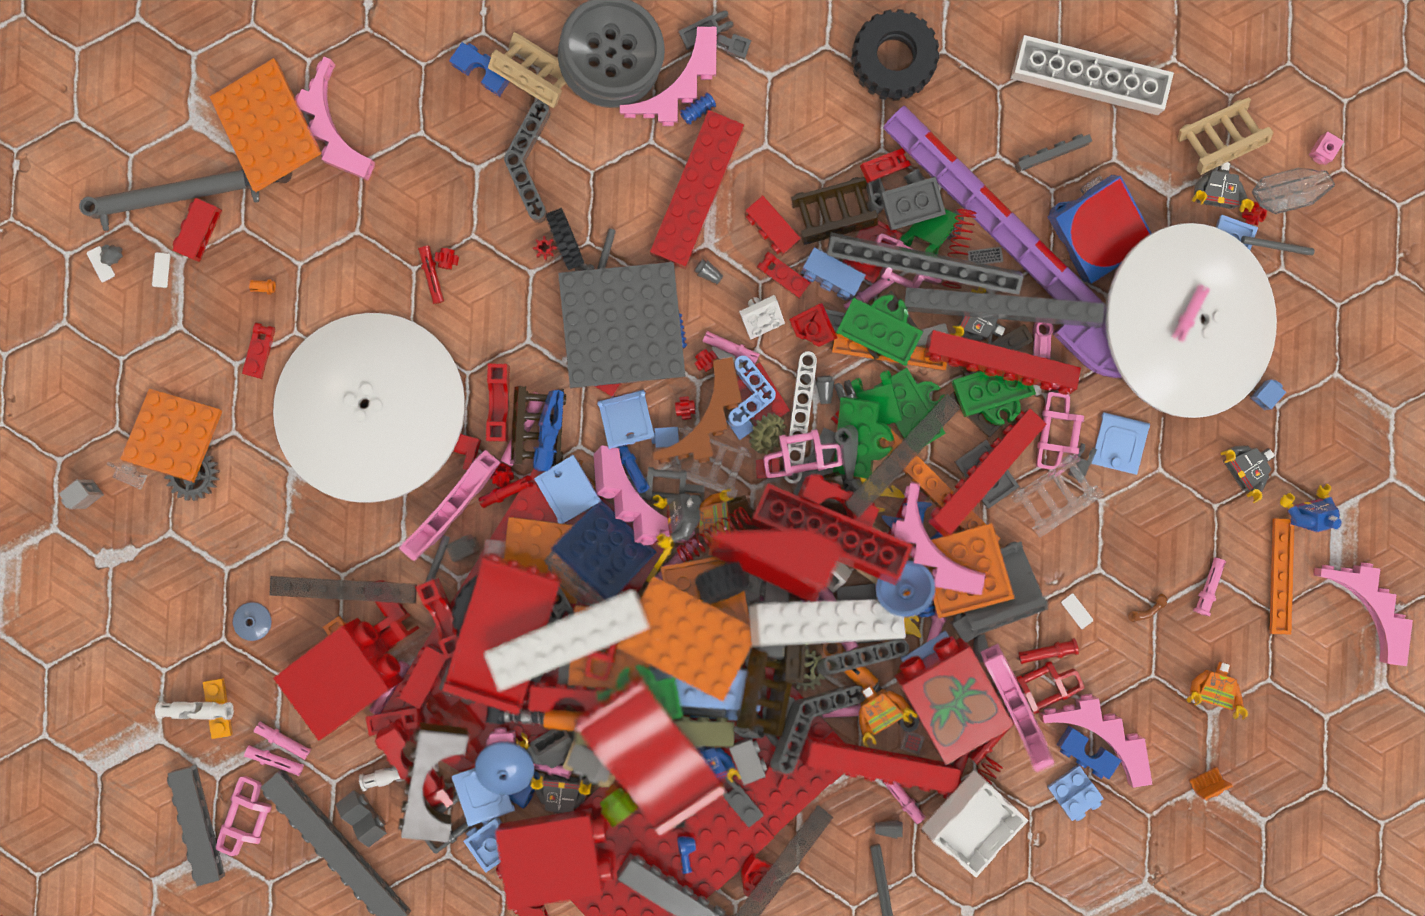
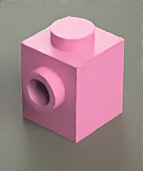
(1326, 148)
(501, 735)

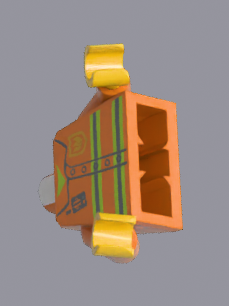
(712, 510)
(1218, 690)
(881, 711)

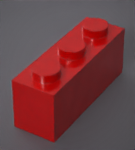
(771, 226)
(196, 229)
(423, 676)

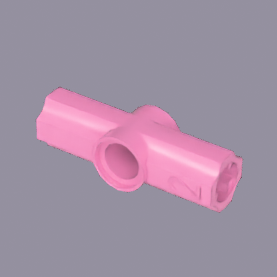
(1042, 342)

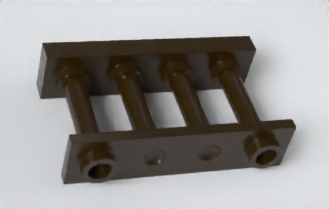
(847, 223)
(519, 435)
(778, 699)

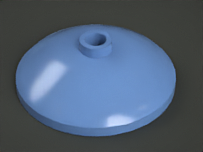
(913, 579)
(504, 759)

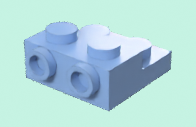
(1075, 793)
(483, 844)

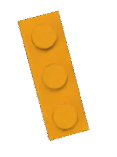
(216, 692)

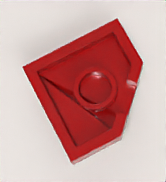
(814, 326)
(752, 873)

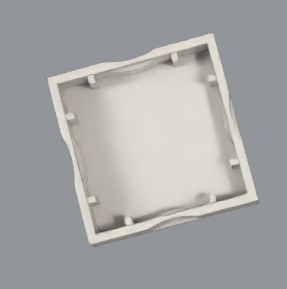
(974, 824)

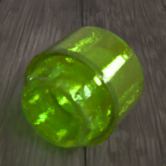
(618, 807)

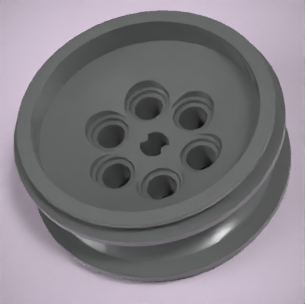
(628, 25)

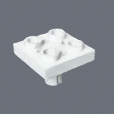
(761, 316)

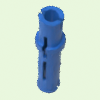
(628, 460)

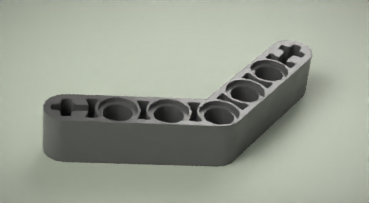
(523, 153)
(804, 721)

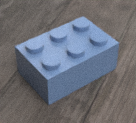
(832, 274)

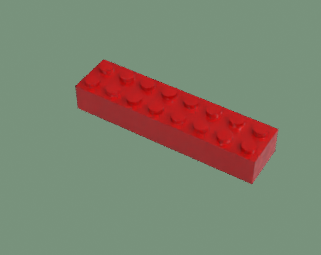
(697, 189)
(862, 545)
(879, 764)

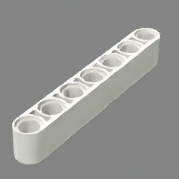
(803, 408)

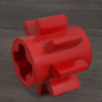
(1256, 215)
(549, 252)
(446, 258)
(705, 360)
(685, 408)
(502, 475)

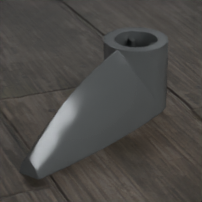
(874, 199)
(848, 448)

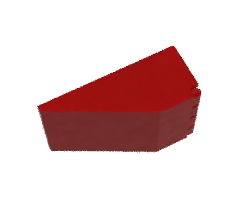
(787, 558)

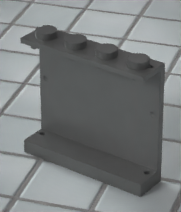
(1026, 591)

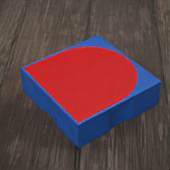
(1100, 228)

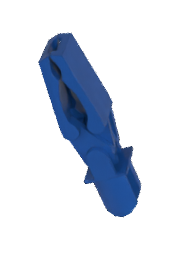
(548, 432)

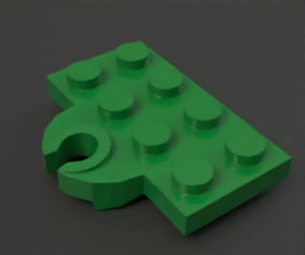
(881, 328)
(991, 395)
(913, 401)
(864, 417)
(663, 690)

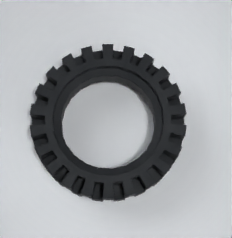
(564, 238)

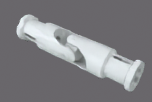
(194, 710)
(382, 777)

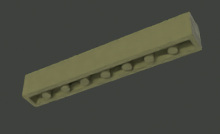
(698, 732)

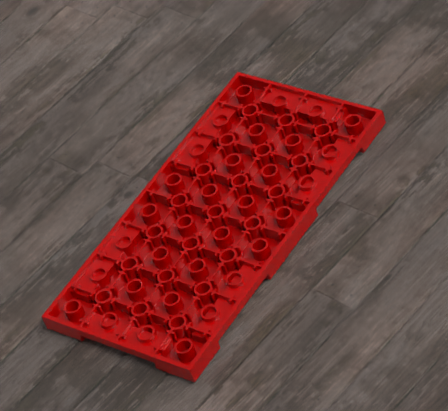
(718, 831)

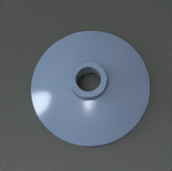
(261, 621)

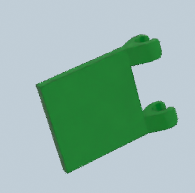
(931, 231)
(889, 409)

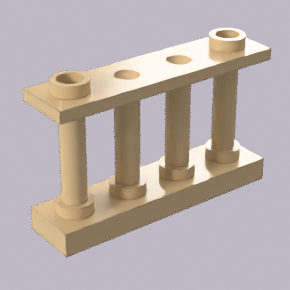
(524, 78)
(1225, 153)

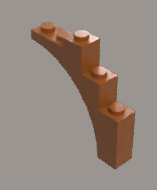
(725, 394)

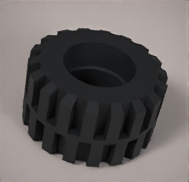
(721, 582)

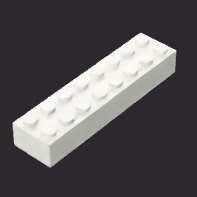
(1092, 75)
(823, 623)
(567, 640)

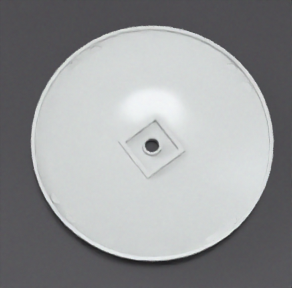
(1218, 358)
(402, 433)

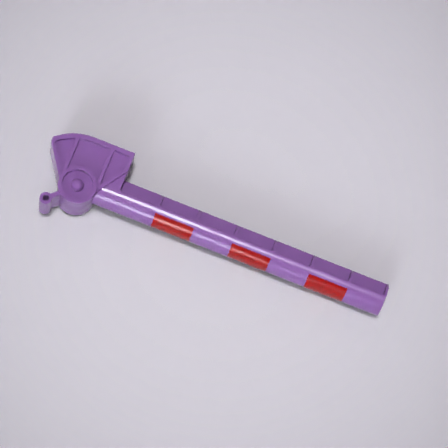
(1085, 343)

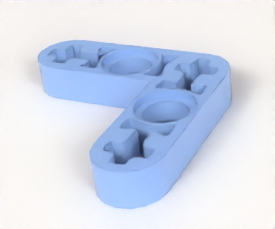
(756, 397)

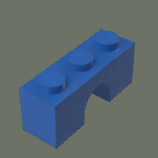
(467, 58)
(1074, 744)

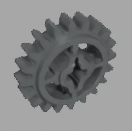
(188, 491)

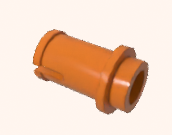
(262, 286)

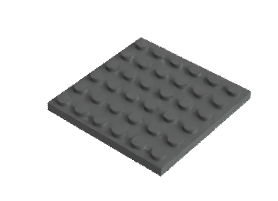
(621, 325)

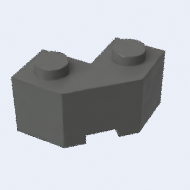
(363, 818)

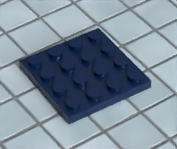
(603, 551)

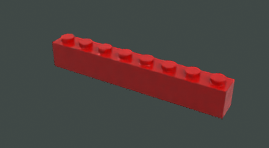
(1002, 362)
(986, 473)

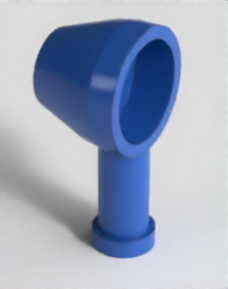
(686, 846)

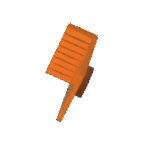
(1209, 784)

